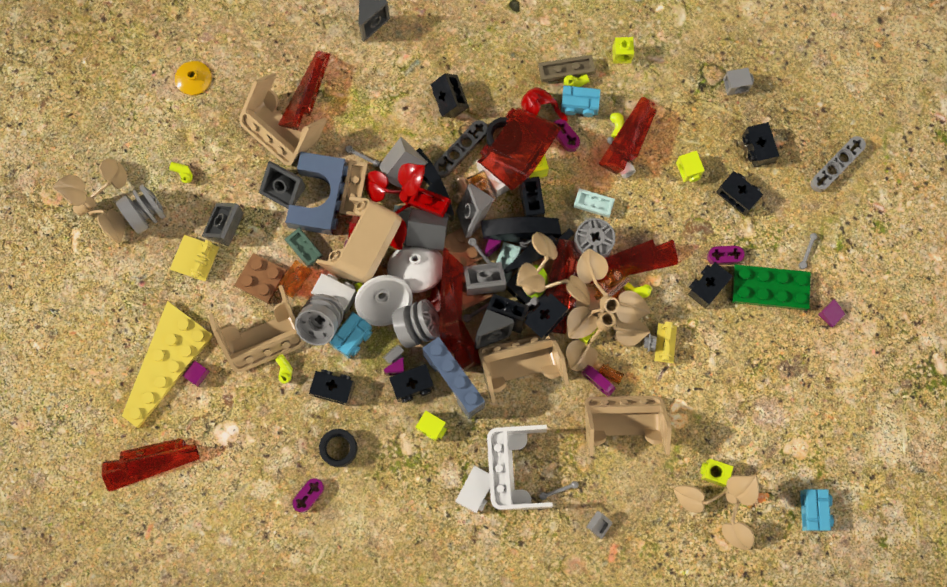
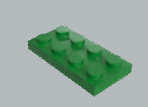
(771, 287)

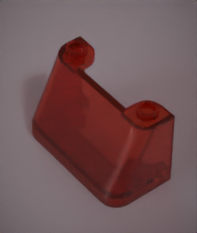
(518, 147)

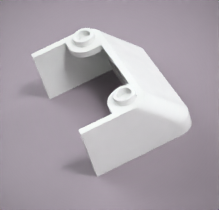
(501, 475)

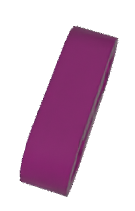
(568, 132)
(725, 250)
(598, 380)
(311, 498)

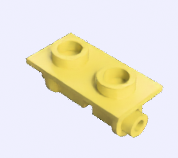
(665, 342)

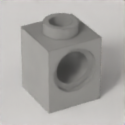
(738, 81)

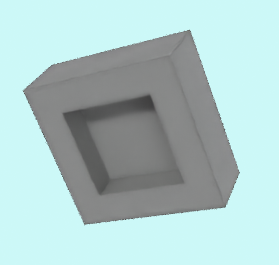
(394, 354)
(599, 524)

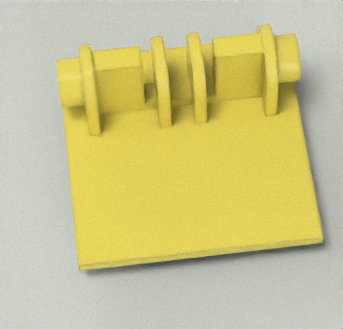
(194, 258)

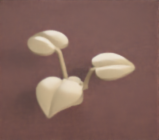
(73, 188)
(534, 282)
(627, 308)
(627, 334)
(739, 490)

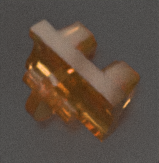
(481, 181)
(294, 278)
(613, 288)

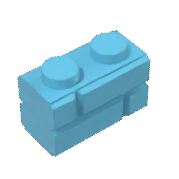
(580, 101)
(351, 335)
(816, 510)

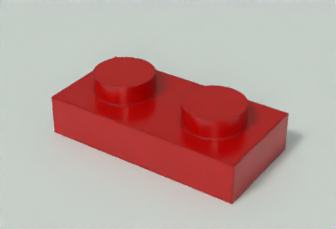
(430, 202)

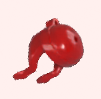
(536, 97)

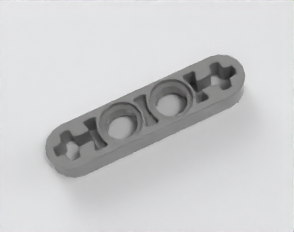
(838, 164)

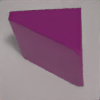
(492, 246)
(832, 313)
(395, 368)
(196, 373)

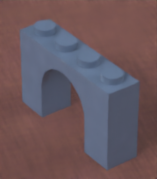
(320, 218)
(465, 392)

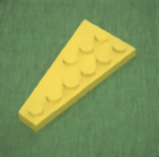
(171, 352)

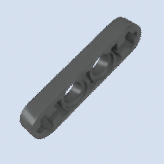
(458, 147)

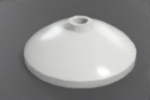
(418, 274)
(378, 308)

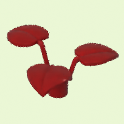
(410, 178)

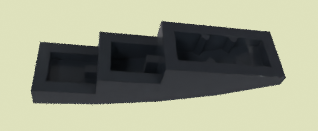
(435, 182)
(515, 228)
(530, 255)

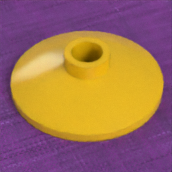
(193, 85)

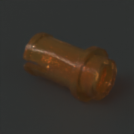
(611, 373)

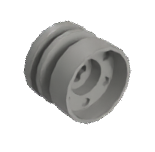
(140, 209)
(594, 228)
(319, 319)
(416, 323)

